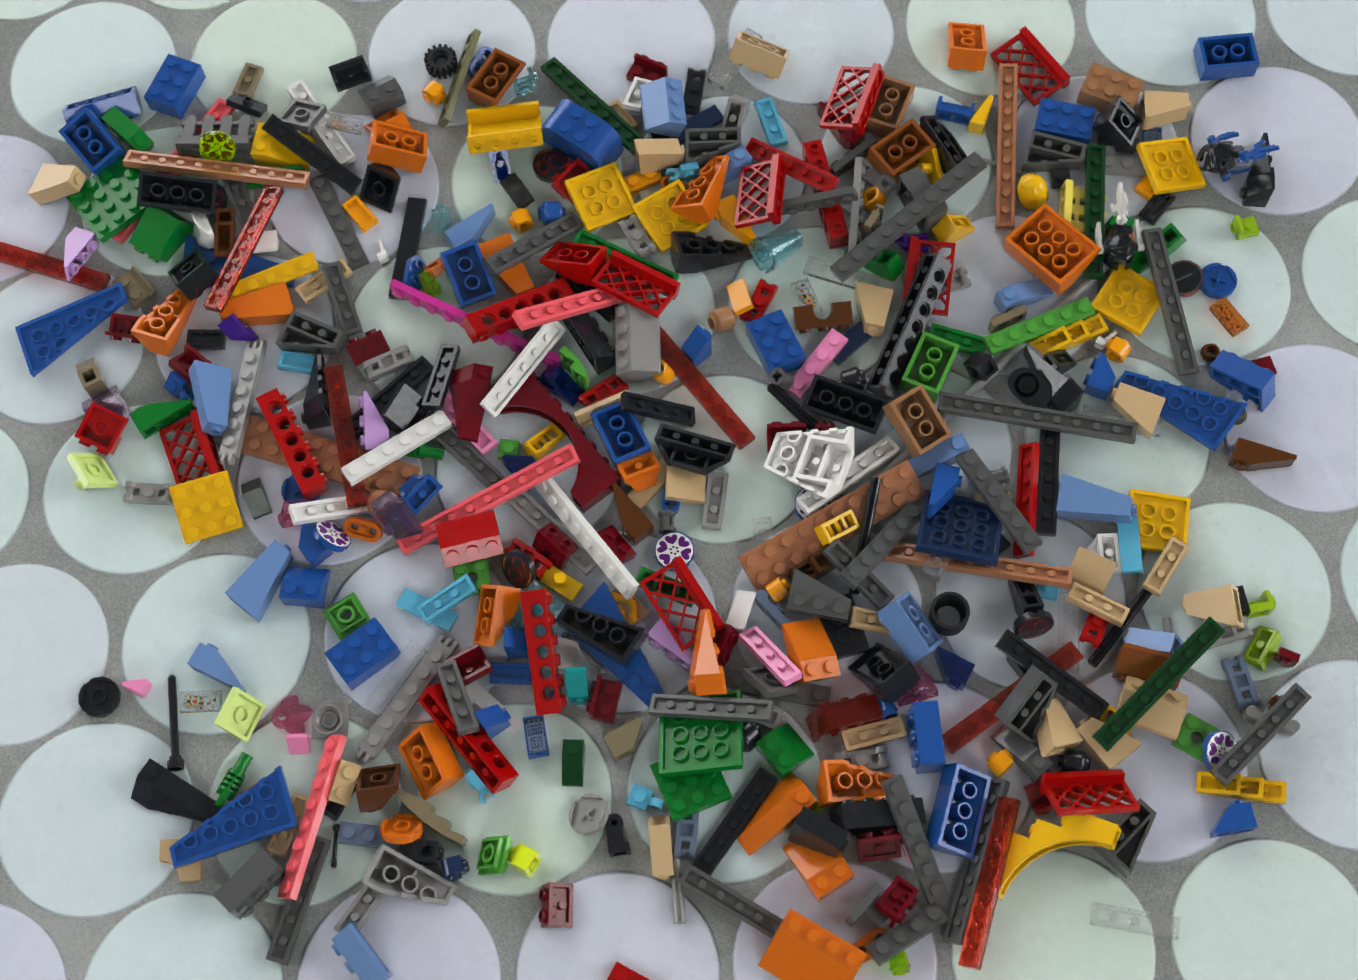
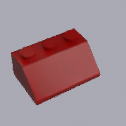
(469, 538)

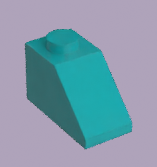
(577, 685)

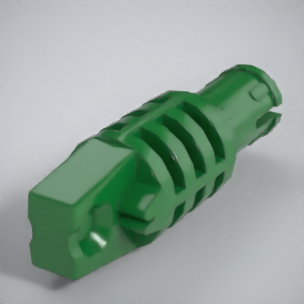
(427, 451)
(233, 780)

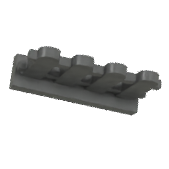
(188, 142)

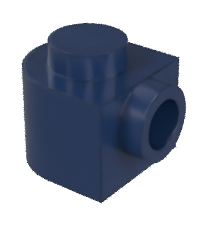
(454, 867)

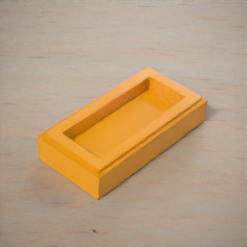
(359, 213)
(739, 297)

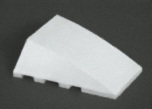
(813, 458)

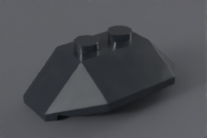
(948, 148)
(692, 450)

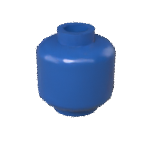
(550, 212)

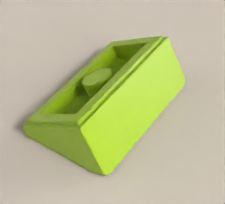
(1262, 647)

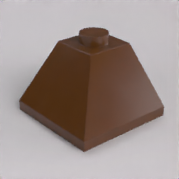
(377, 786)

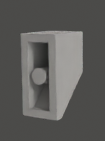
(736, 111)

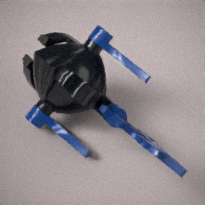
(1222, 155)

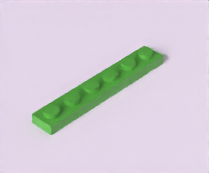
(1038, 326)

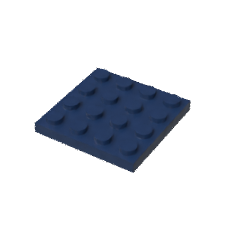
(960, 531)

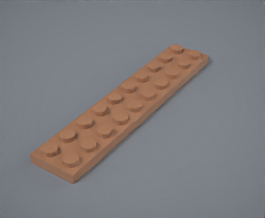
(262, 444)
(799, 541)

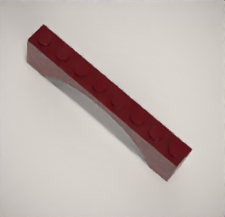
(594, 473)

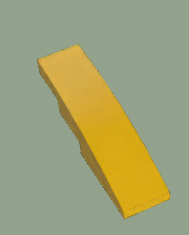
(1072, 335)
(1243, 788)

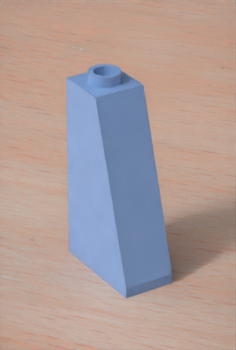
(212, 395)
(1092, 502)
(259, 583)

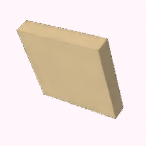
(684, 486)

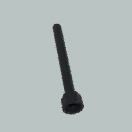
(175, 761)

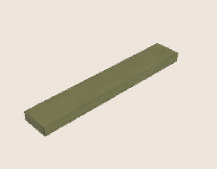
(459, 78)

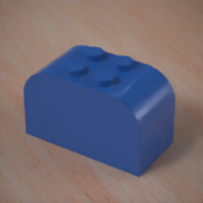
(582, 135)

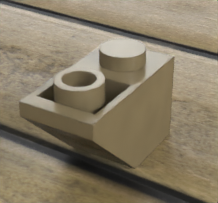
(91, 377)
(623, 740)

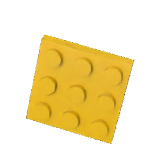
(1170, 165)
(600, 196)
(659, 220)
(1127, 300)
(206, 507)
(1160, 518)

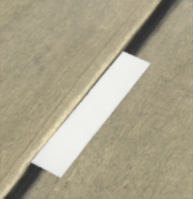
(484, 699)

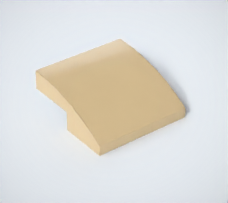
(1092, 570)

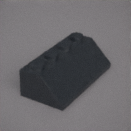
(176, 193)
(591, 341)
(845, 404)

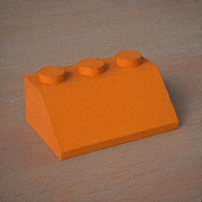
(397, 146)
(430, 760)

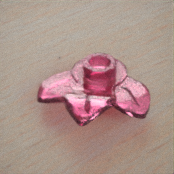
(294, 714)

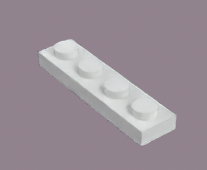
(323, 510)

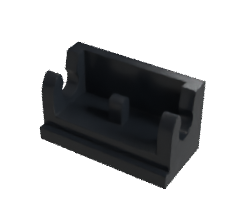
(350, 73)

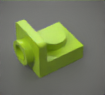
(1244, 227)
(1263, 607)

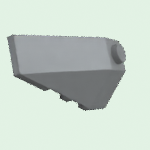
(402, 877)

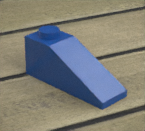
(943, 487)

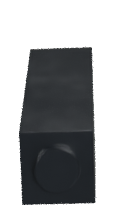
(818, 833)

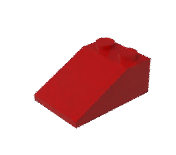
(576, 260)

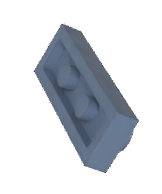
(362, 835)

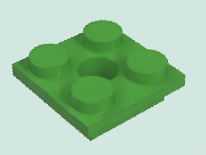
(479, 568)
(345, 627)
(1190, 726)
(494, 855)

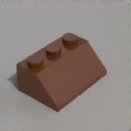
(494, 78)
(899, 149)
(1138, 662)

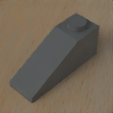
(1024, 753)

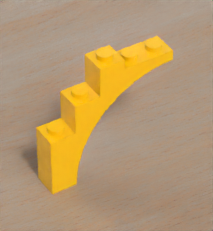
(1047, 837)

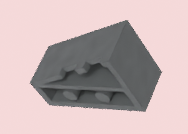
(710, 142)
(1052, 152)
(308, 334)
(816, 599)
(1027, 703)
(1134, 829)

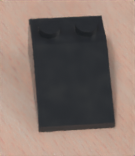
(885, 673)

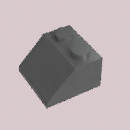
(382, 96)

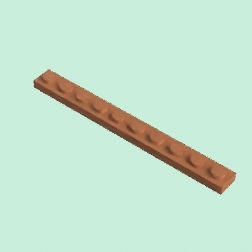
(1006, 146)
(217, 169)
(1005, 569)

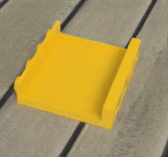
(504, 127)

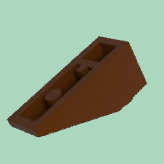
(1254, 456)
(633, 521)

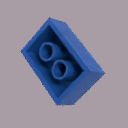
(1226, 56)
(174, 86)
(1065, 120)
(92, 141)
(467, 274)
(775, 343)
(620, 434)
(363, 653)
(925, 737)

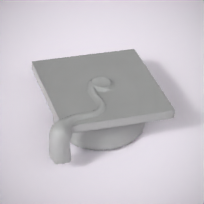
(330, 719)

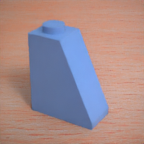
(1152, 639)

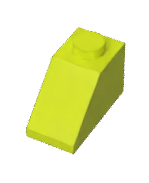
(523, 859)

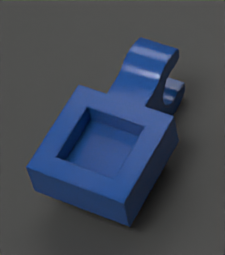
(178, 387)

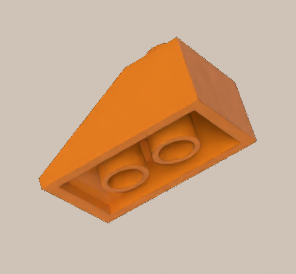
(966, 46)
(494, 612)
(810, 650)
(819, 871)

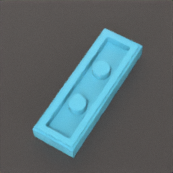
(771, 122)
(1130, 547)
(446, 599)
(409, 601)

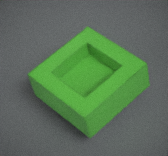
(508, 447)

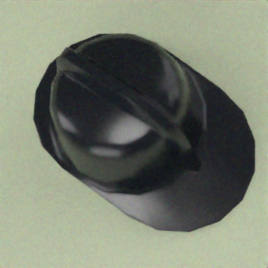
(1029, 387)

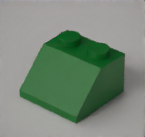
(783, 750)

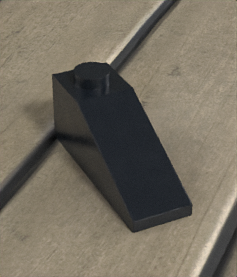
(1025, 597)

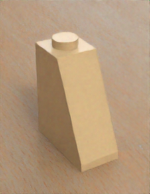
(1163, 108)
(658, 154)
(56, 182)
(873, 307)
(1138, 407)
(1218, 603)
(1057, 731)
(1105, 759)
(661, 846)

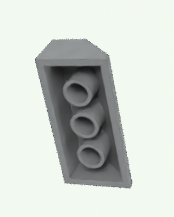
(636, 343)

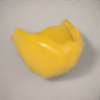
(1032, 191)

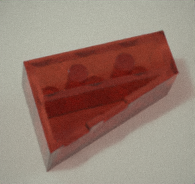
(843, 715)

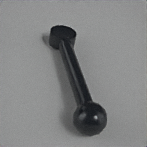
(335, 828)

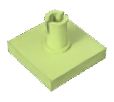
(91, 471)
(240, 714)

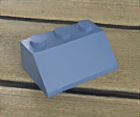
(663, 107)
(909, 627)
(359, 954)

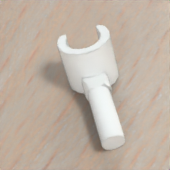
(382, 256)
(1101, 342)

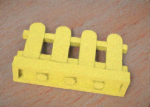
(1068, 209)

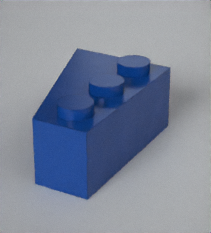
(1245, 377)

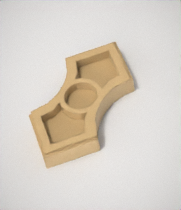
(188, 873)

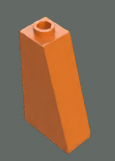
(515, 279)
(262, 306)

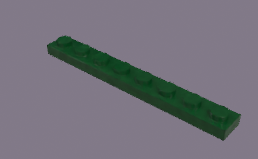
(590, 101)
(1094, 203)
(1158, 684)

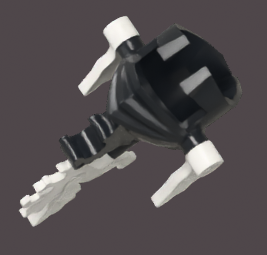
(1119, 242)

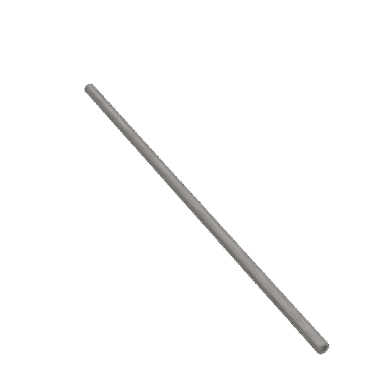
(1001, 364)

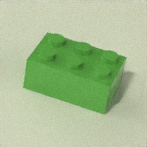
(930, 365)

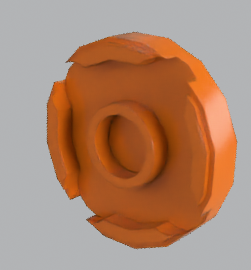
(401, 829)

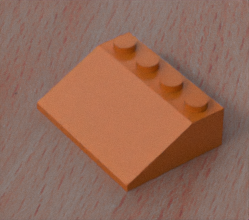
(1051, 248)
(810, 952)

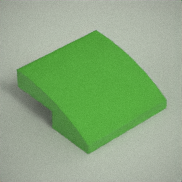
(575, 367)

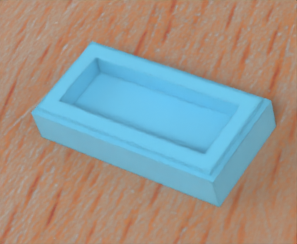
(295, 362)

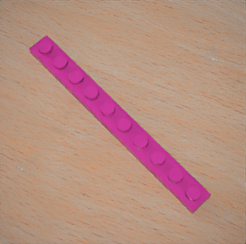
(453, 314)

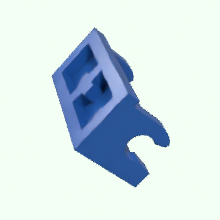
(954, 112)

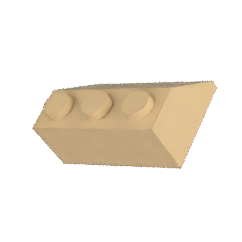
(758, 55)
(1164, 716)

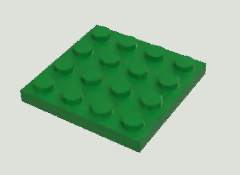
(109, 200)
(700, 744)

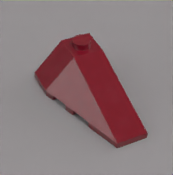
(468, 389)

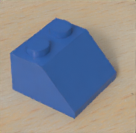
(304, 587)

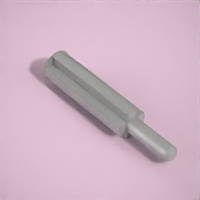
(678, 895)

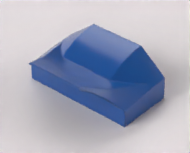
(419, 491)

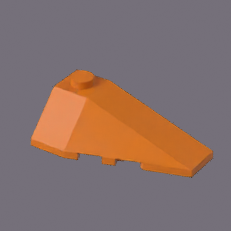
(703, 196)
(164, 324)
(705, 672)
(843, 781)
(776, 813)

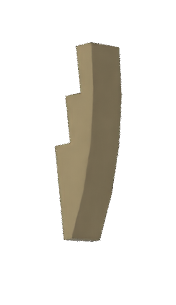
(426, 812)

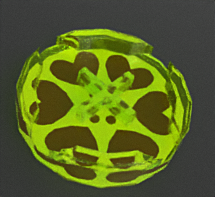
(217, 146)

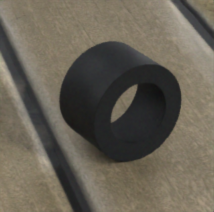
(956, 601)

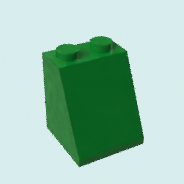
(160, 234)

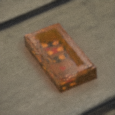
(1229, 317)

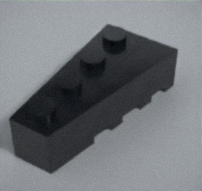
(608, 636)
(870, 815)

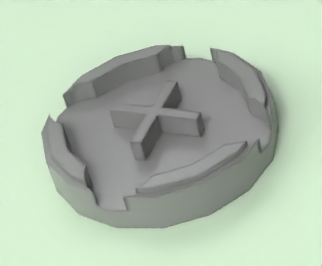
(589, 814)

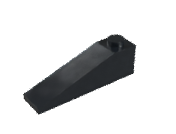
(1259, 181)
(700, 254)
(1065, 391)
(316, 400)
(167, 793)

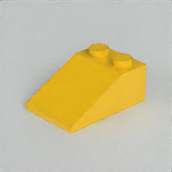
(271, 153)

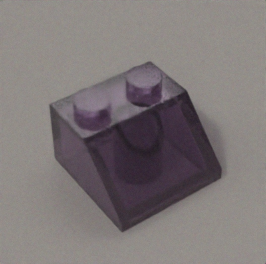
(395, 516)

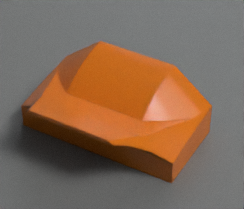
(640, 471)

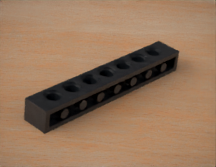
(909, 325)

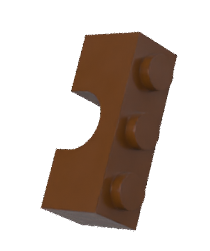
(840, 316)

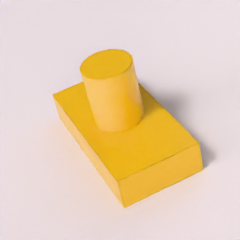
(931, 165)
(561, 584)

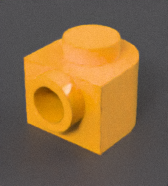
(434, 93)
(871, 197)
(521, 220)
(1117, 349)
(666, 374)
(778, 589)
(1000, 762)

